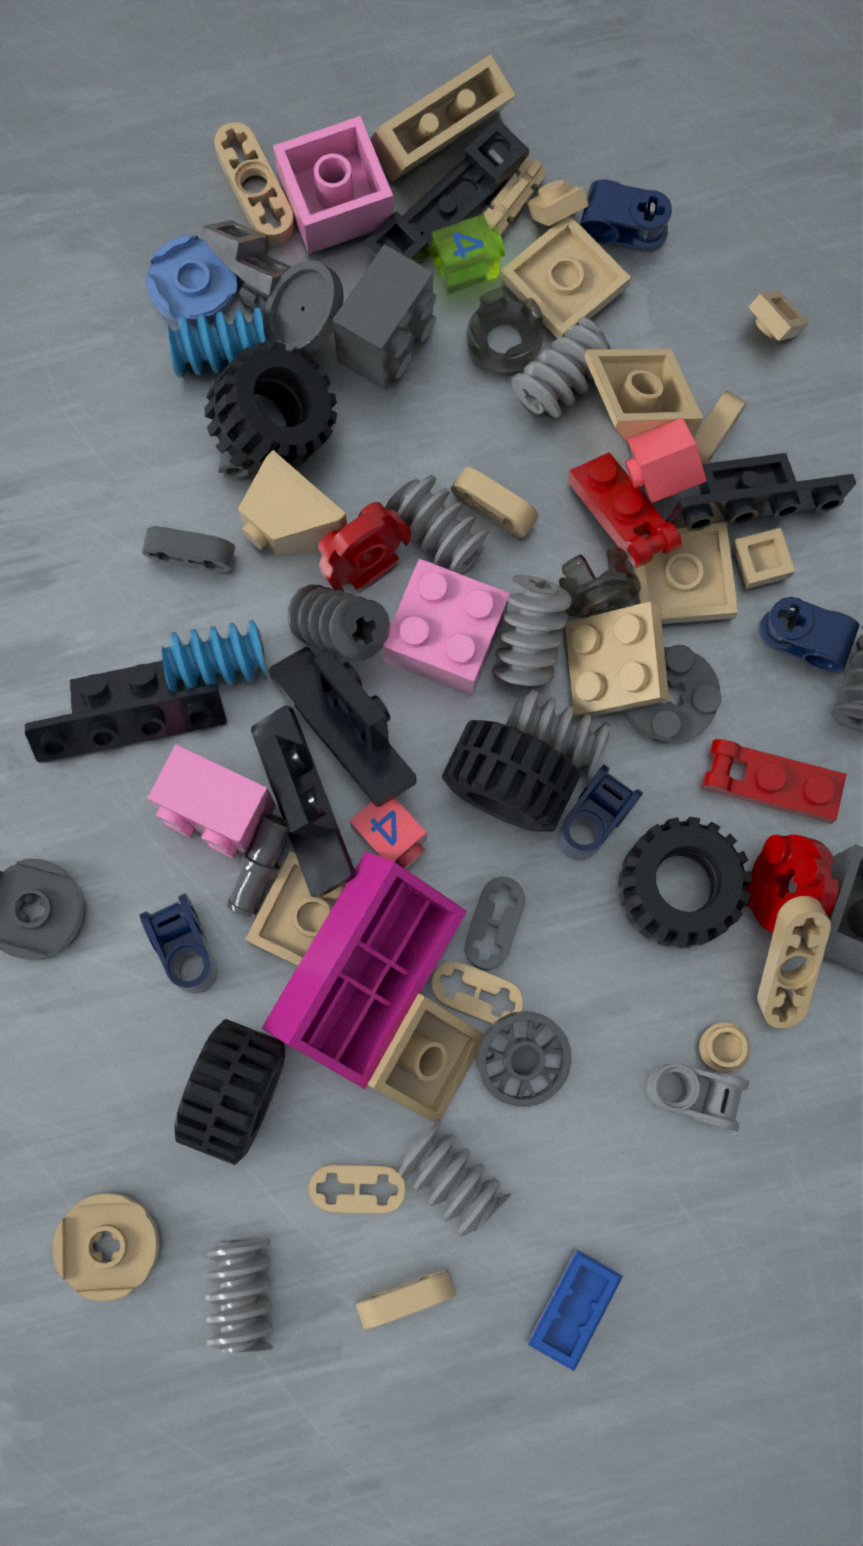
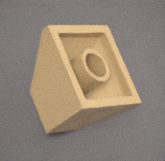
(643, 389)
(287, 510)

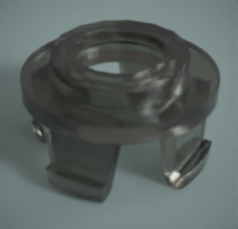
(499, 311)
(602, 594)

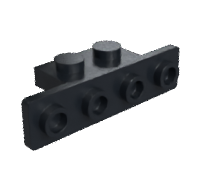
(756, 488)
(123, 710)
(345, 720)
(302, 802)

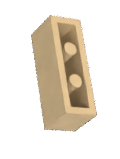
(441, 118)

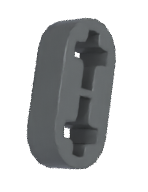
(188, 549)
(482, 920)

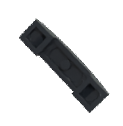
(457, 197)

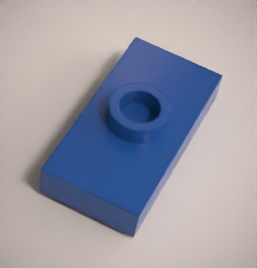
(574, 1309)

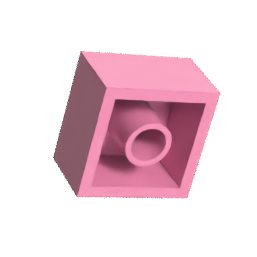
(334, 184)
(445, 626)
(211, 801)

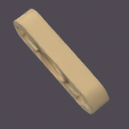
(254, 165)
(787, 944)

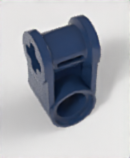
(623, 213)
(816, 634)
(601, 808)
(176, 936)

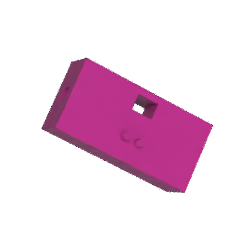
(365, 969)

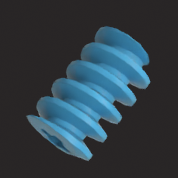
(213, 342)
(214, 657)

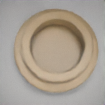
(724, 1047)

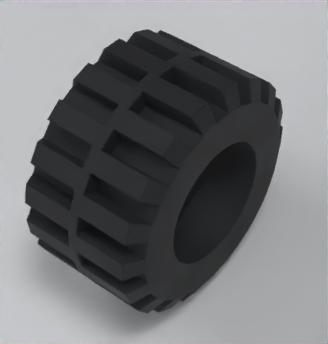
(287, 382)
(511, 775)
(719, 861)
(229, 1091)

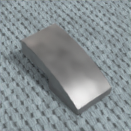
(244, 254)

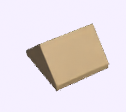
(427, 1059)

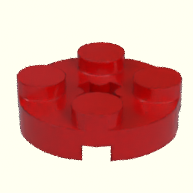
(363, 548)
(778, 863)

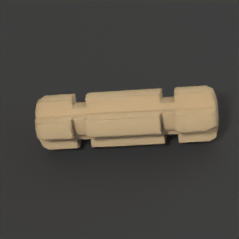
(515, 195)

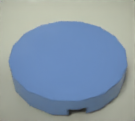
(190, 281)

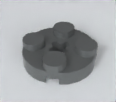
(699, 700)
(62, 912)

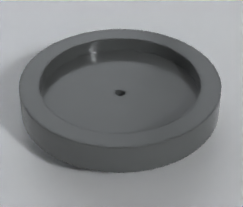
(303, 306)

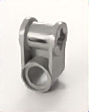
(706, 1094)

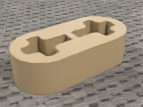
(718, 425)
(494, 502)
(480, 981)
(357, 1201)
(405, 1299)

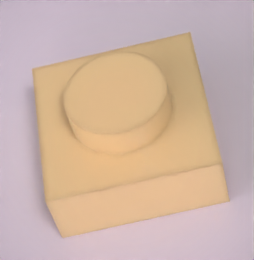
(556, 202)
(777, 316)
(763, 558)

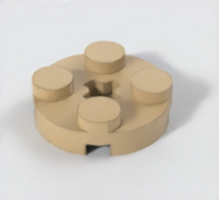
(84, 1267)

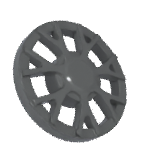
(524, 1058)

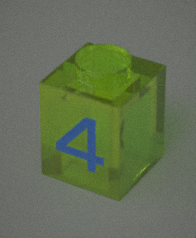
(466, 253)

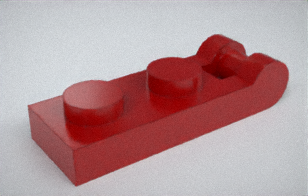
(623, 510)
(775, 781)

